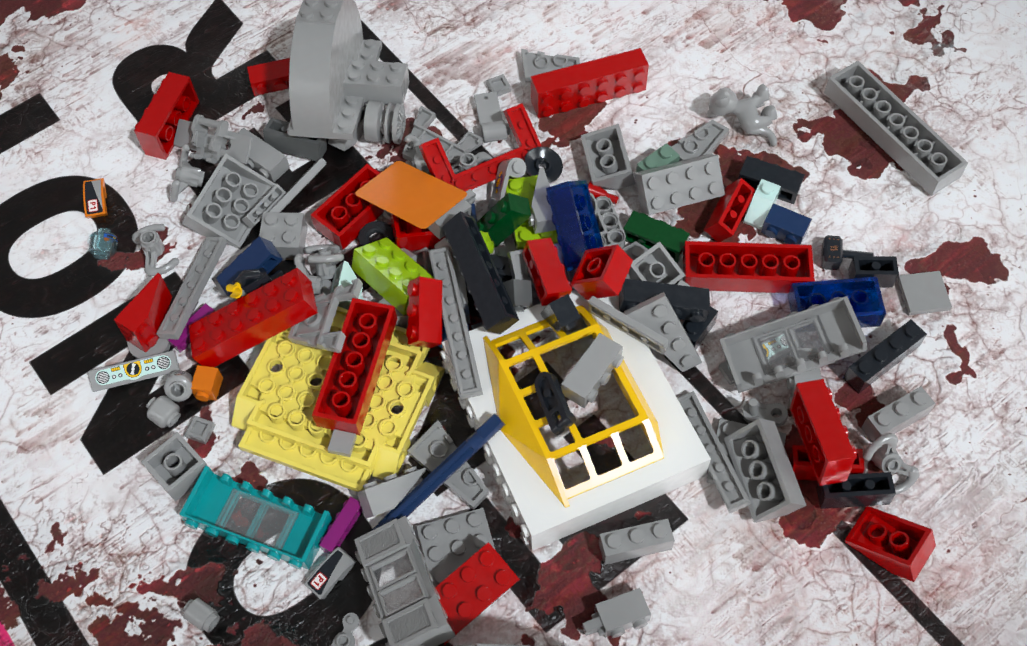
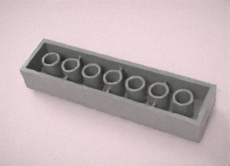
(895, 128)

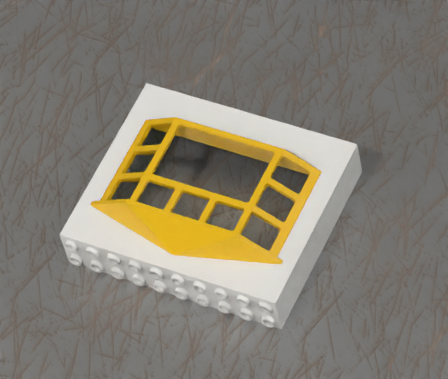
(528, 467)

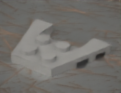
(453, 151)
(316, 329)

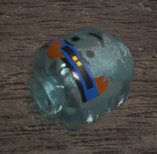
(103, 244)

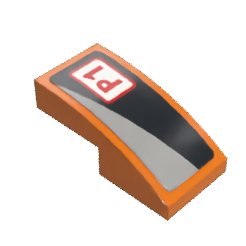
(94, 198)

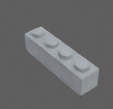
(263, 205)

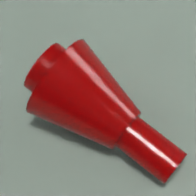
(598, 191)

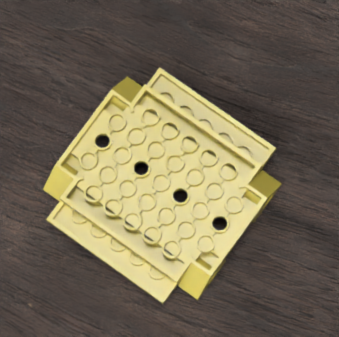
(280, 405)

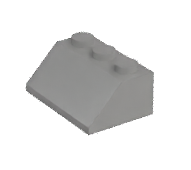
(608, 158)

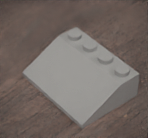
(226, 200)

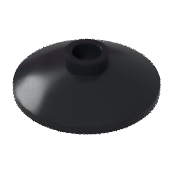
(546, 158)

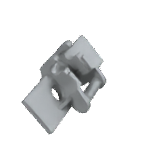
(212, 146)

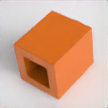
(206, 383)

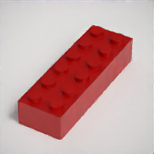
(589, 83)
(746, 266)
(252, 319)
(355, 370)

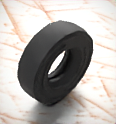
(375, 227)

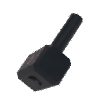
(833, 252)

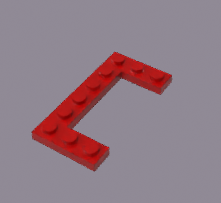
(485, 172)

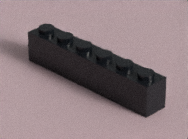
(480, 273)

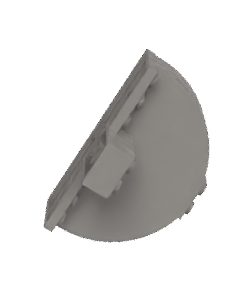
(336, 71)

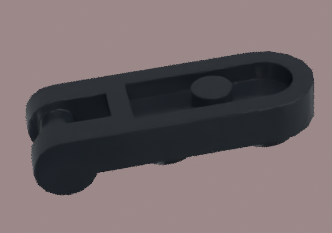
(553, 402)

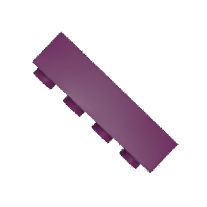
(184, 340)
(342, 525)

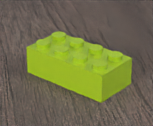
(525, 188)
(387, 271)

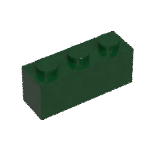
(505, 217)
(650, 231)

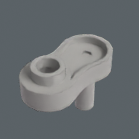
(756, 410)

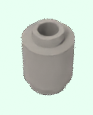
(200, 615)

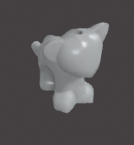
(726, 102)

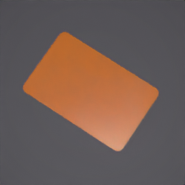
(411, 194)

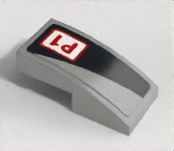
(328, 573)

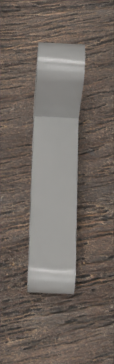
(609, 217)

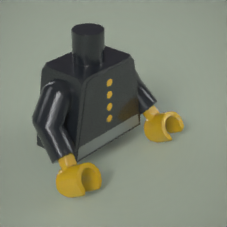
(251, 280)

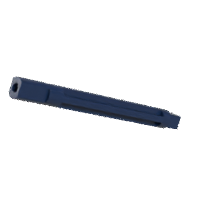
(445, 470)

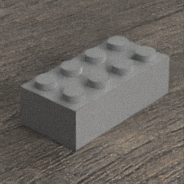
(679, 184)

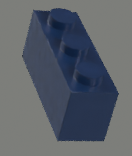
(258, 255)

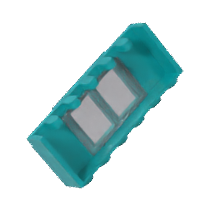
(255, 519)

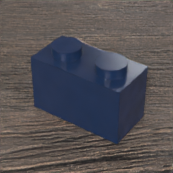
(785, 225)

